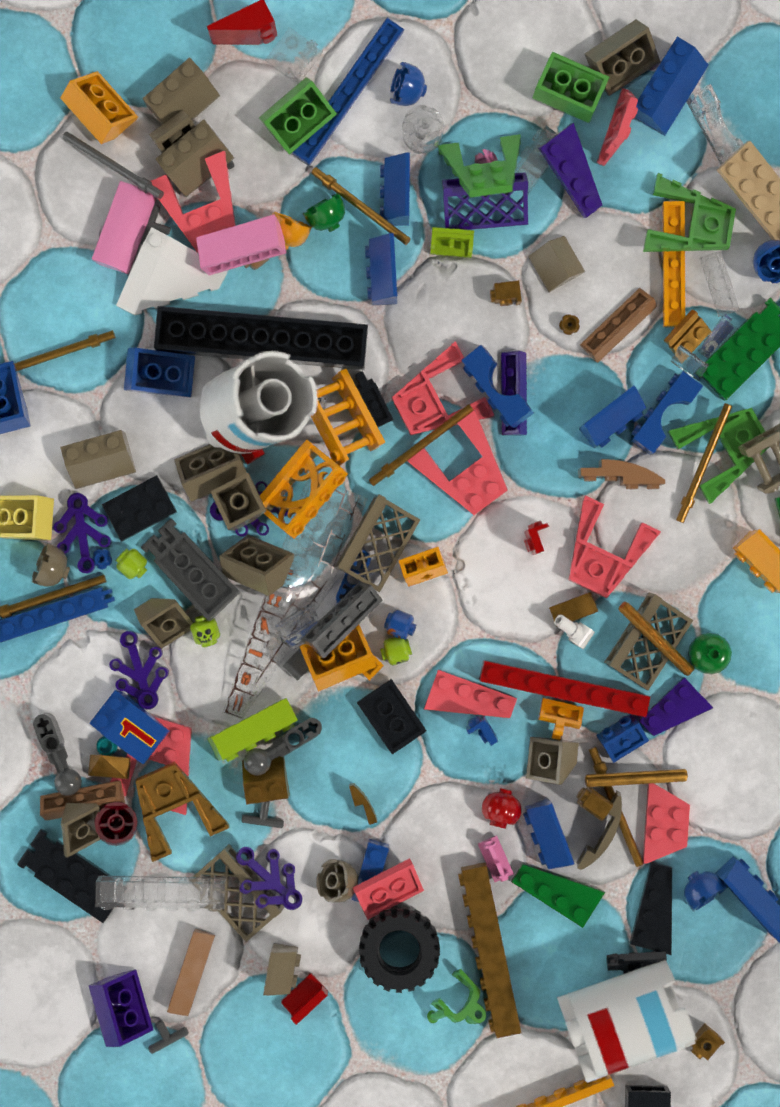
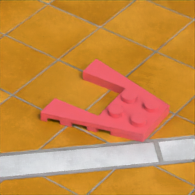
(209, 217)
(419, 402)
(475, 485)
(597, 568)
(173, 748)

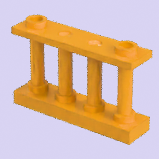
(358, 410)

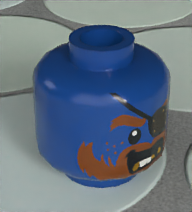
(400, 624)

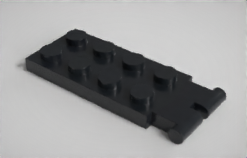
(70, 876)

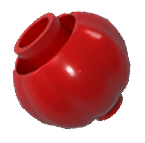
(501, 808)

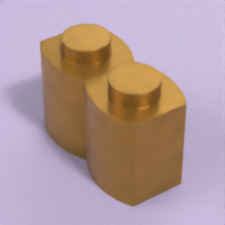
(594, 802)

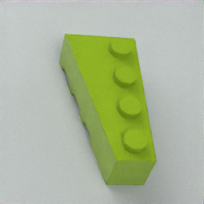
(253, 729)

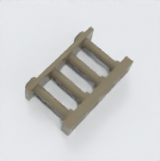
(753, 449)

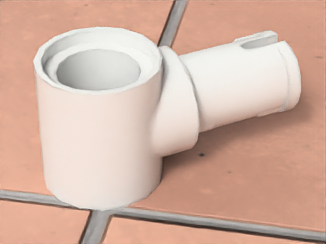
(577, 632)

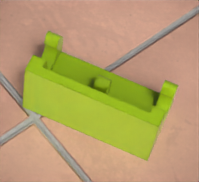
(452, 242)

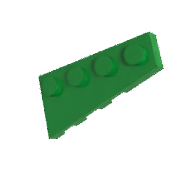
(563, 895)

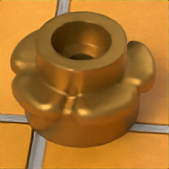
(569, 319)

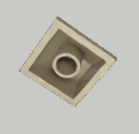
(163, 620)
(551, 759)

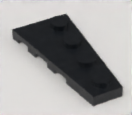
(654, 915)

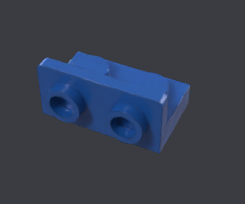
(486, 732)
(622, 737)

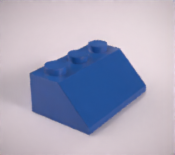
(396, 189)
(382, 270)
(613, 418)
(548, 835)

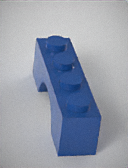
(481, 366)
(650, 434)

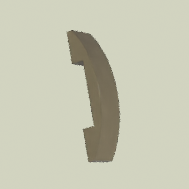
(591, 854)

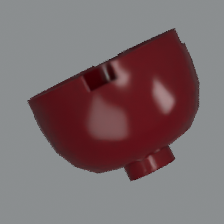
(116, 823)

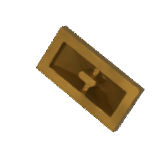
(109, 766)

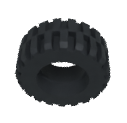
(399, 977)

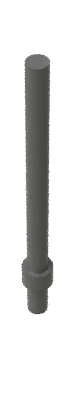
(142, 183)

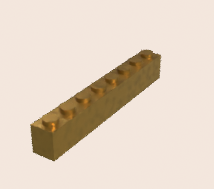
(490, 949)

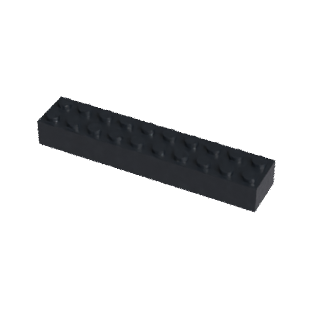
(250, 334)

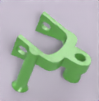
(471, 1011)

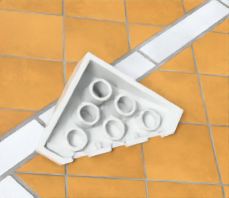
(163, 274)

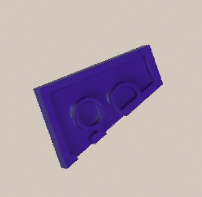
(675, 707)

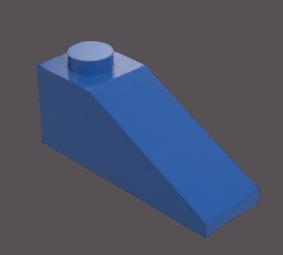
(373, 861)

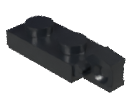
(373, 400)
(633, 960)

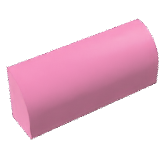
(124, 228)
(240, 245)

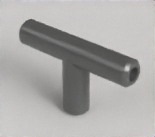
(152, 223)
(263, 819)
(167, 1038)

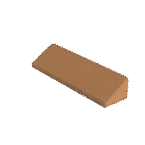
(619, 325)
(54, 804)
(191, 973)

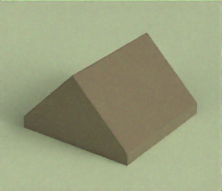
(172, 131)
(556, 263)
(79, 827)

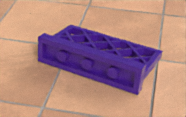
(452, 188)

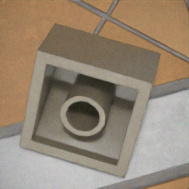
(238, 502)
(281, 969)

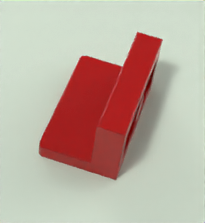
(304, 998)

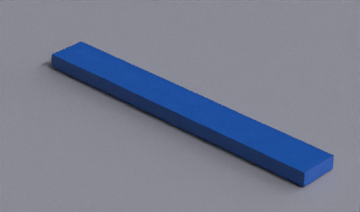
(352, 87)

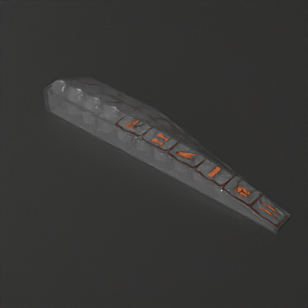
(307, 583)

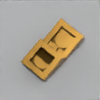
(575, 607)
(360, 798)

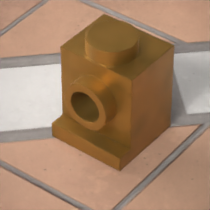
(506, 293)
(704, 1035)

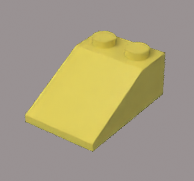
(26, 517)

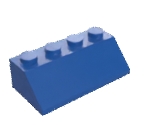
(670, 86)
(752, 895)

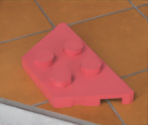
(619, 125)
(664, 824)

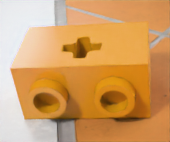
(423, 566)

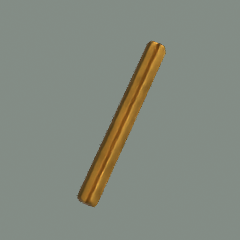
(656, 638)
(632, 778)

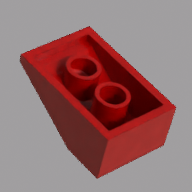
(245, 27)

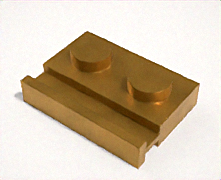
(688, 333)

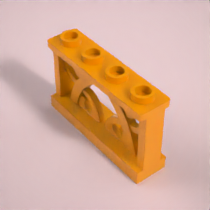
(320, 489)

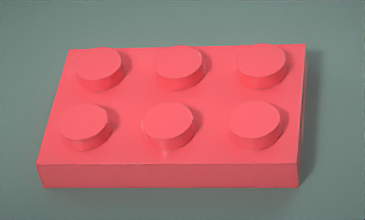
(388, 888)

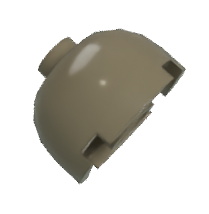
(50, 566)
(336, 881)

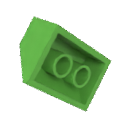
(570, 87)
(297, 115)

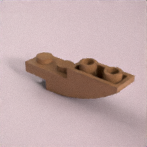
(629, 473)

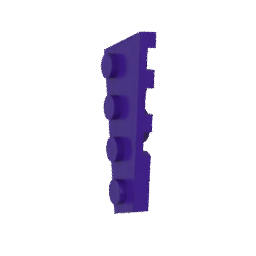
(571, 167)

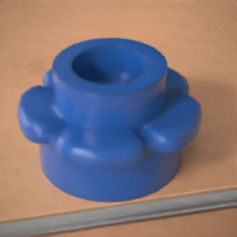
(107, 558)

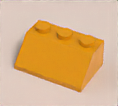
(98, 106)
(762, 557)
(345, 661)

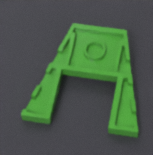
(487, 177)
(709, 224)
(738, 429)

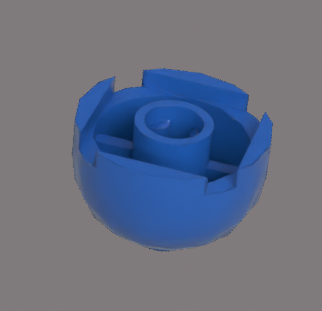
(407, 85)
(767, 261)
(702, 889)

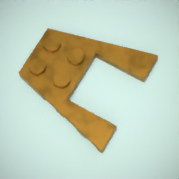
(165, 791)

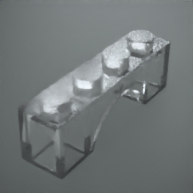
(707, 112)

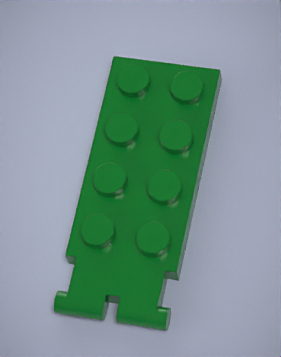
(744, 351)

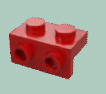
(533, 542)

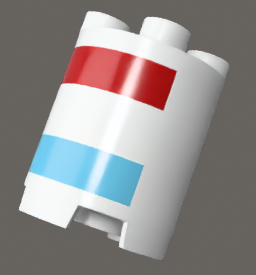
(257, 403)
(626, 1021)

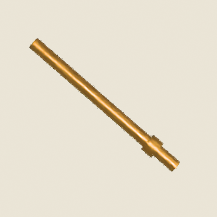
(331, 183)
(92, 341)
(388, 469)
(688, 501)
(7, 610)
(600, 768)

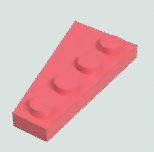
(466, 697)

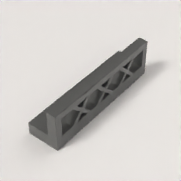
(342, 619)

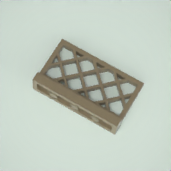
(361, 534)
(631, 636)
(242, 872)

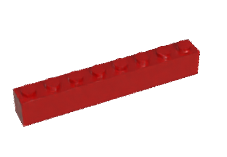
(564, 688)

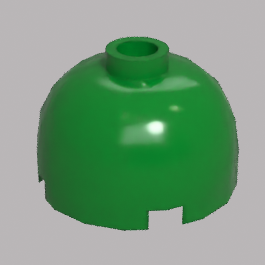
(326, 213)
(709, 653)

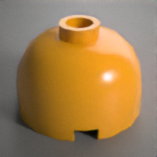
(294, 232)

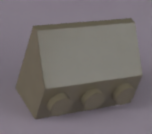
(624, 55)
(183, 90)
(185, 159)
(98, 459)
(207, 470)
(257, 564)

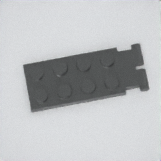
(191, 570)

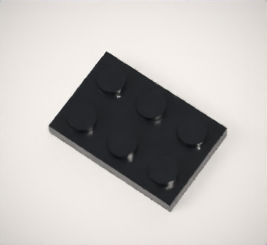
(139, 508)
(391, 716)

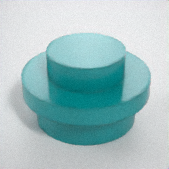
(106, 747)

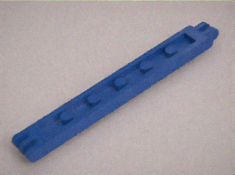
(54, 614)

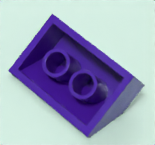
(121, 1008)

